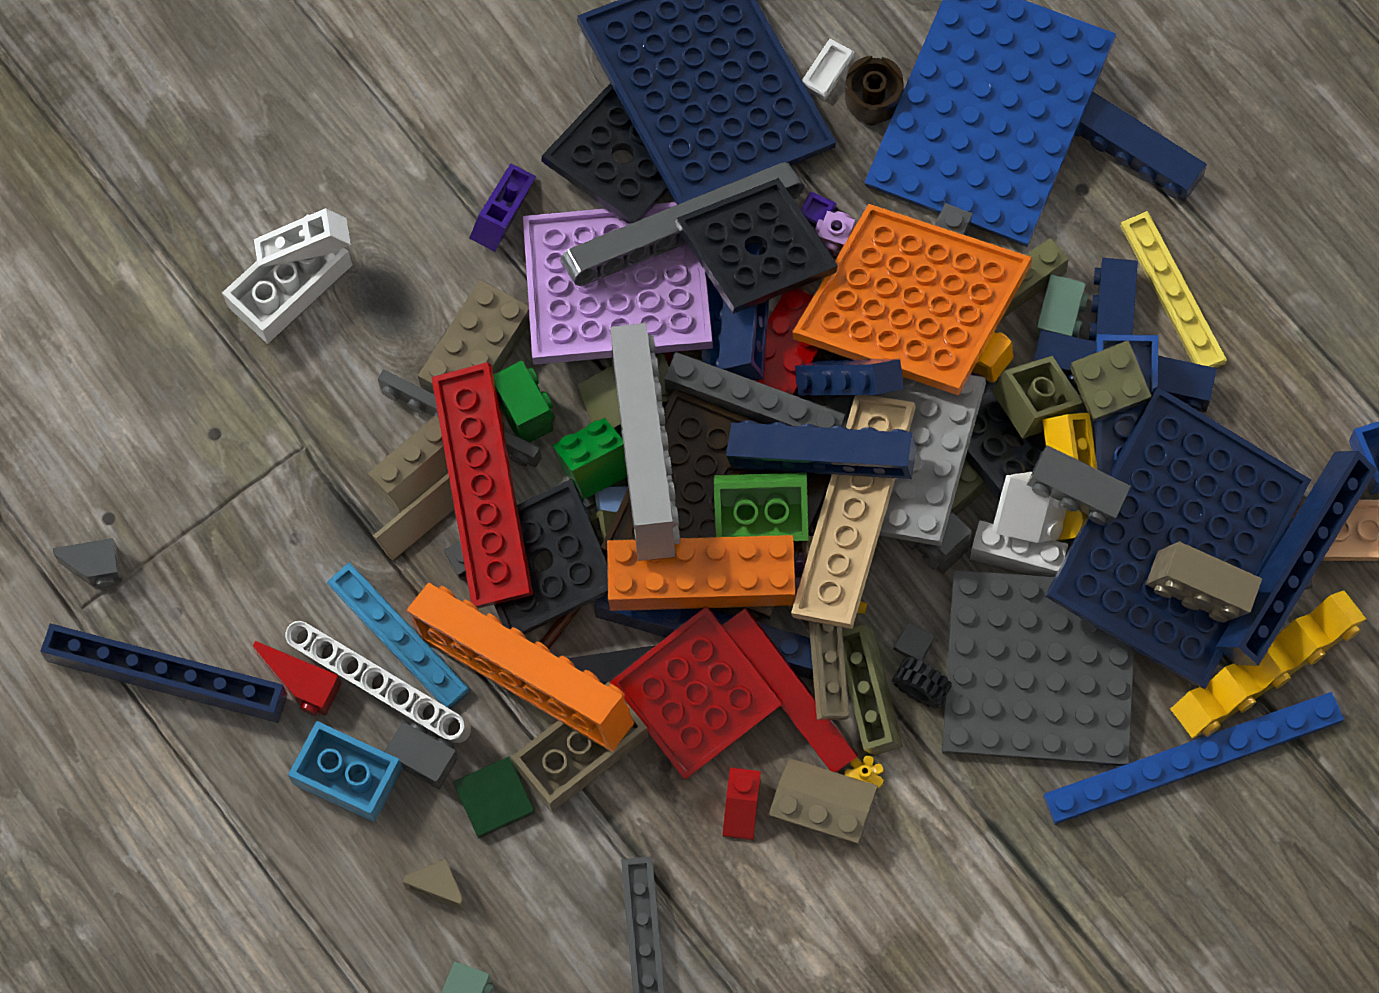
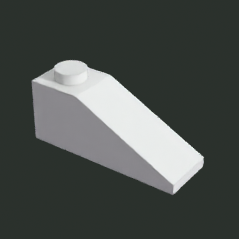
(303, 239)

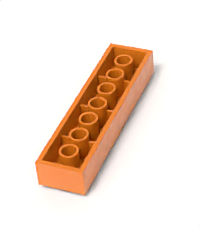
(521, 666)

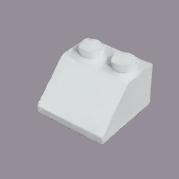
(1026, 514)

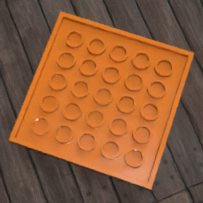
(913, 298)

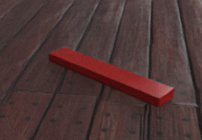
(791, 690)

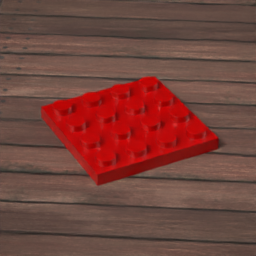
(696, 692)

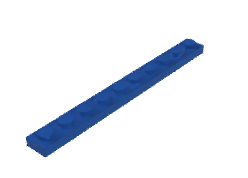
(1193, 758)

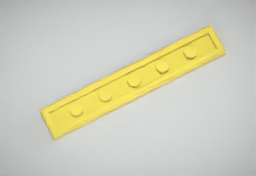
(1172, 291)

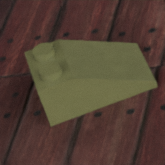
(601, 398)

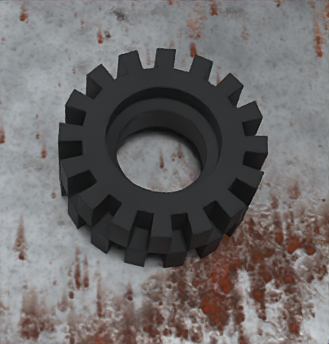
(921, 682)

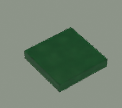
(493, 797)

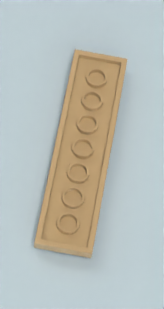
(849, 526)

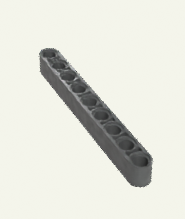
(658, 232)

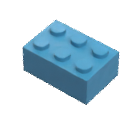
(345, 771)

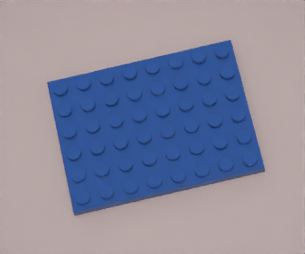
(991, 112)

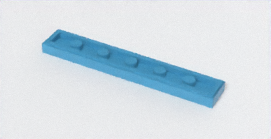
(398, 636)

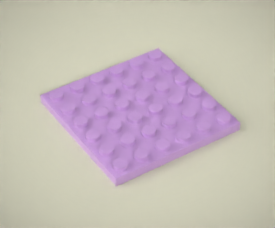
(576, 320)

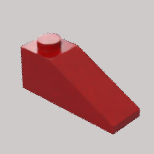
(306, 683)

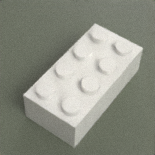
(278, 293)

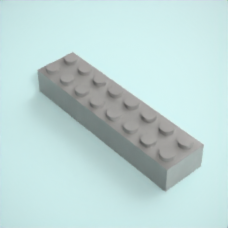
(645, 442)

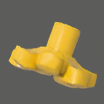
(867, 767)

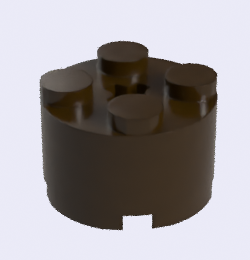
(873, 89)

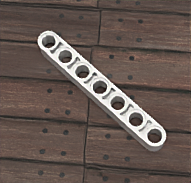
(367, 672)

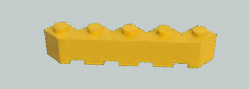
(1294, 647)

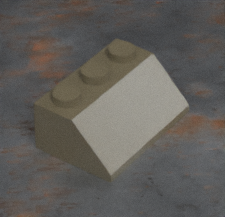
(411, 467)
(823, 801)

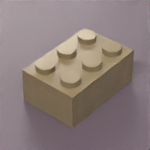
(1203, 582)

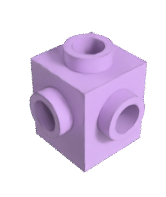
(834, 231)

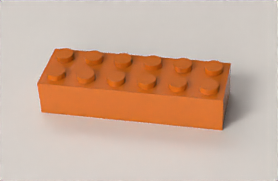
(703, 574)

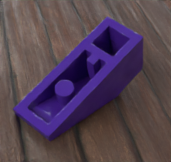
(502, 207)

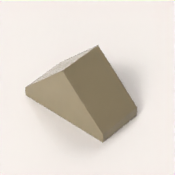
(435, 883)

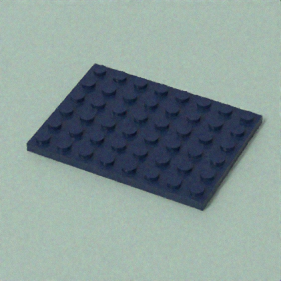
(705, 89)
(1187, 486)

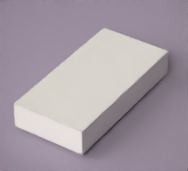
(827, 69)

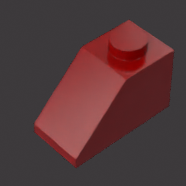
(741, 803)

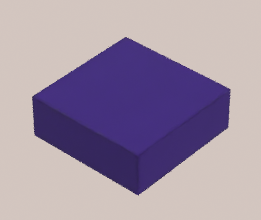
(816, 207)

